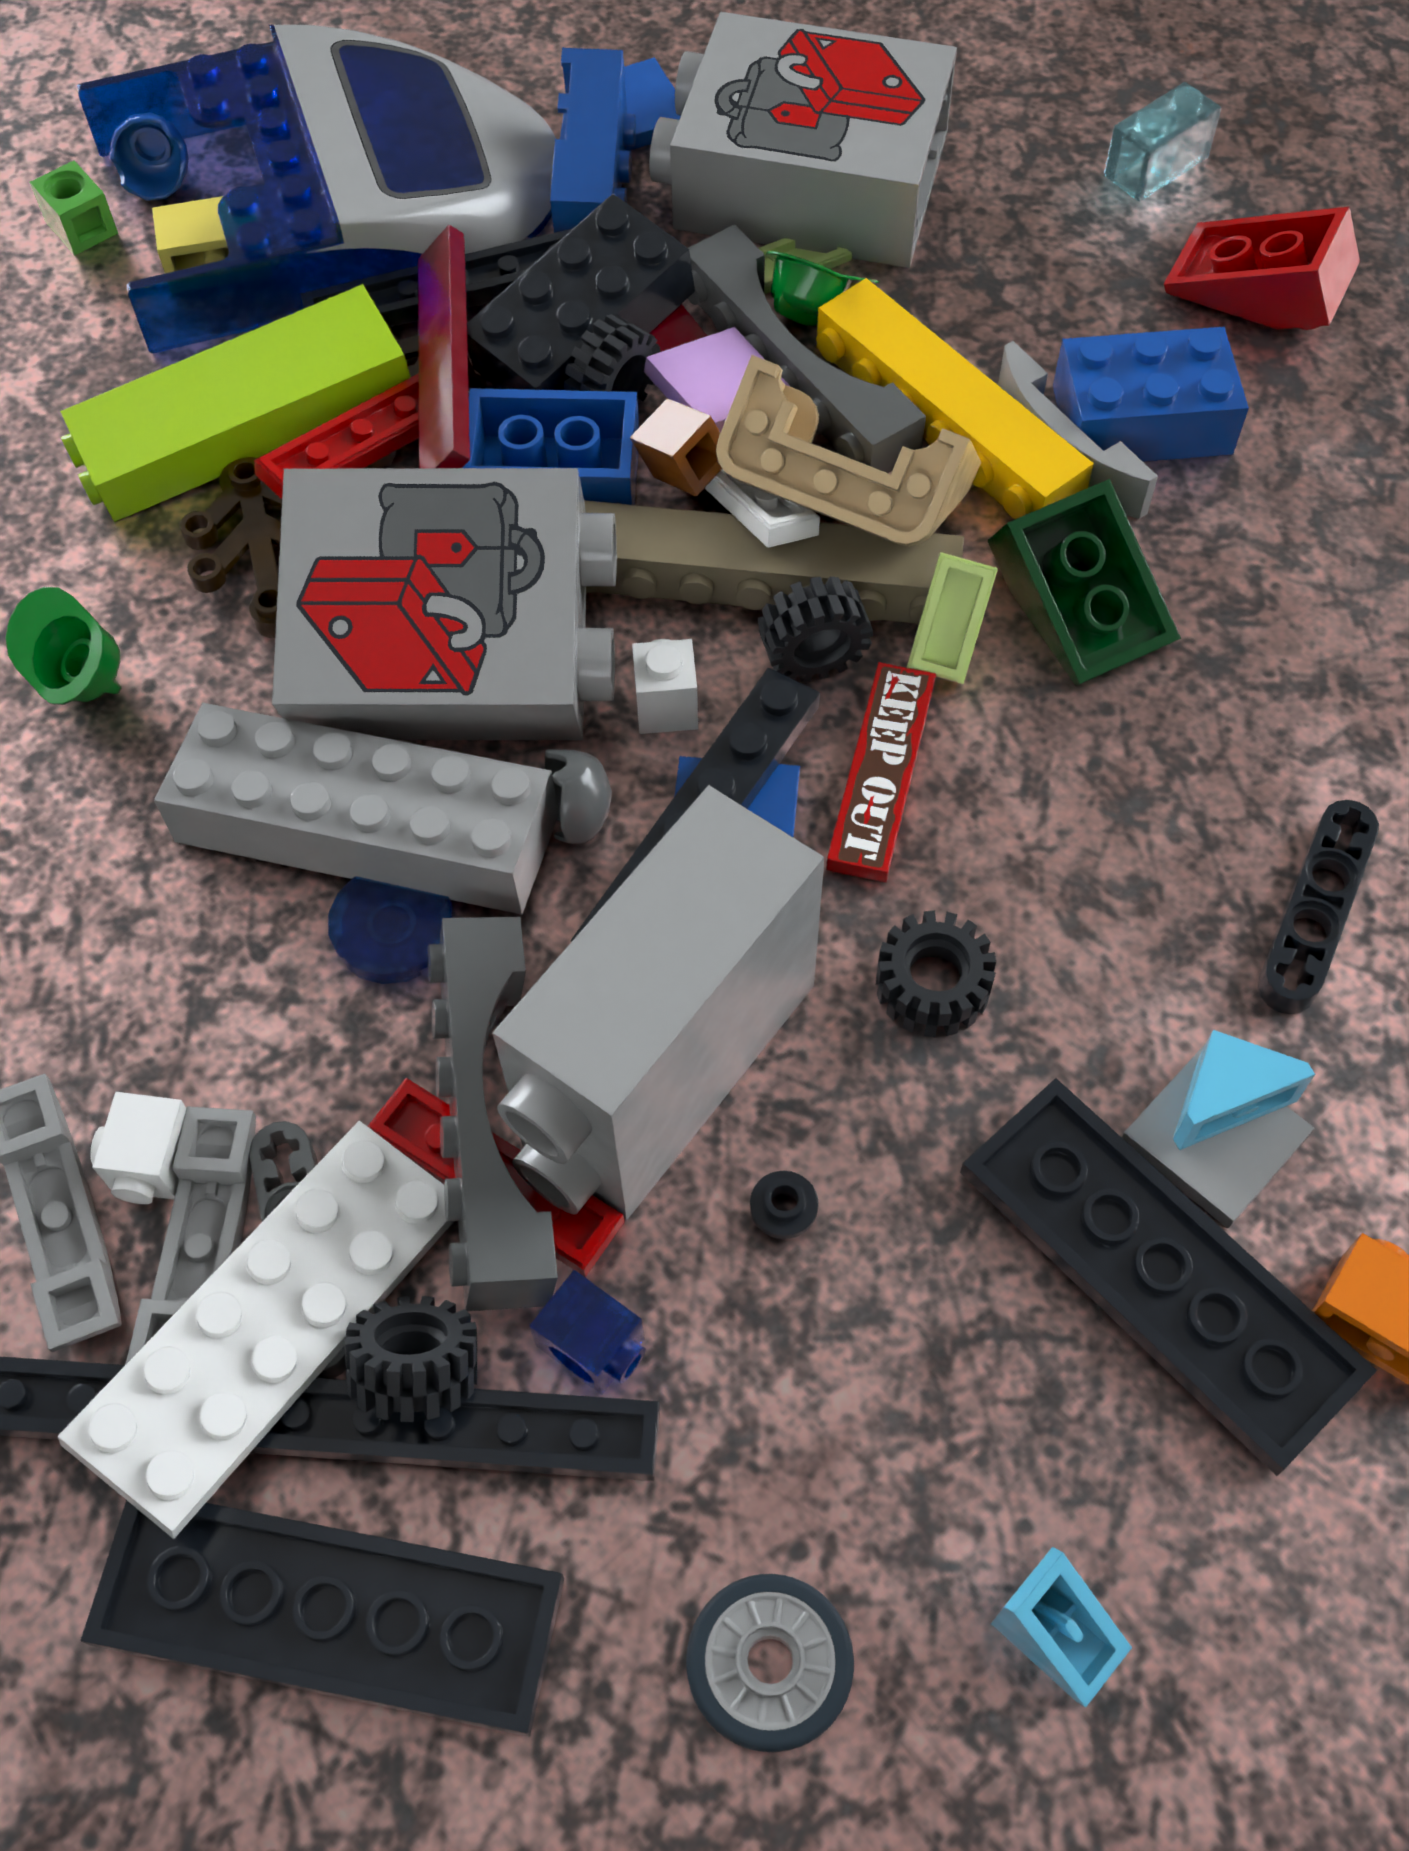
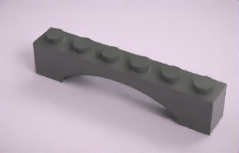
(854, 415)
(504, 1244)

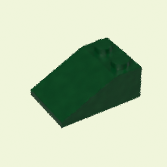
(1084, 582)

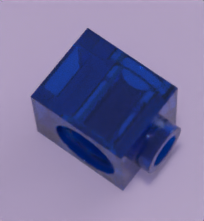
(590, 1333)

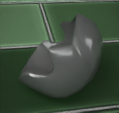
(581, 794)

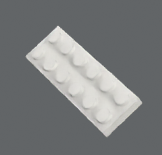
(259, 1330)

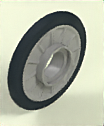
(760, 1713)

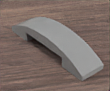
(1128, 474)
(205, 1214)
(56, 1216)

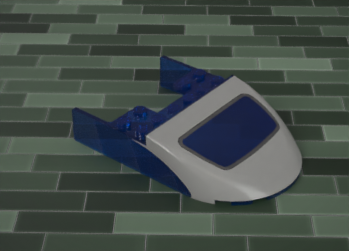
(359, 164)

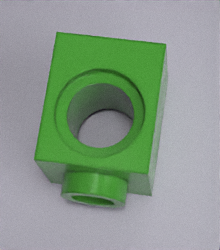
(74, 207)

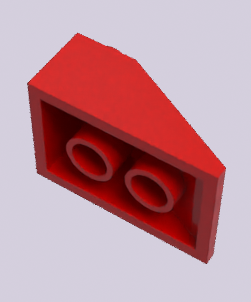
(1270, 267)

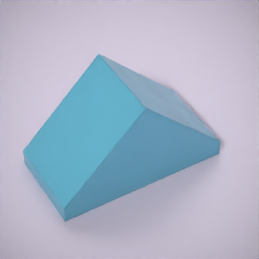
(1236, 1085)
(1063, 1628)

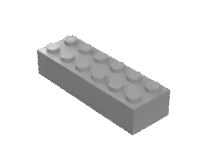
(360, 806)

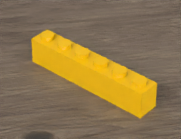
(882, 343)

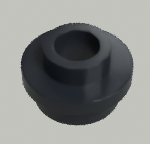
(784, 1223)

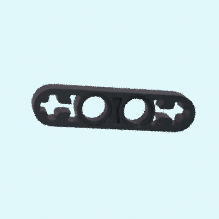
(1315, 903)

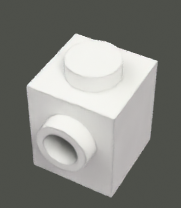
(665, 686)
(139, 1147)

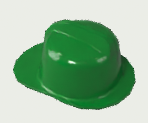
(804, 286)
(62, 648)

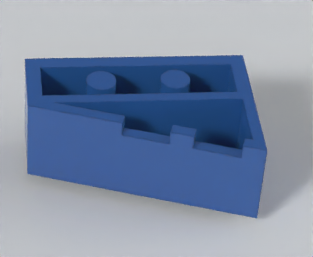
(594, 135)

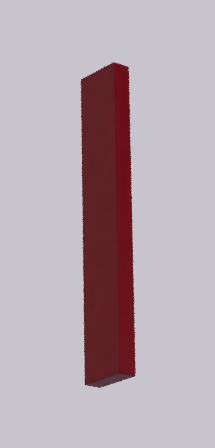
(443, 353)

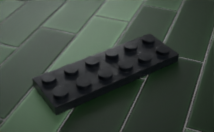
(1168, 1275)
(331, 1613)

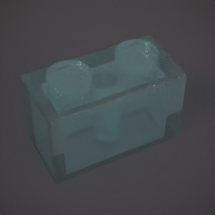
(1162, 141)

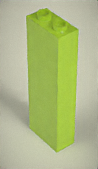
(231, 402)

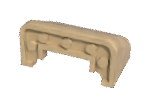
(771, 449)

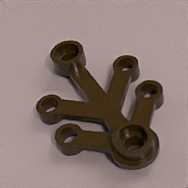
(255, 532)

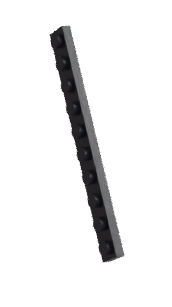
(486, 1432)

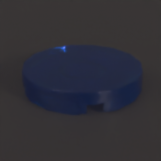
(385, 928)

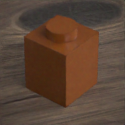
(679, 446)

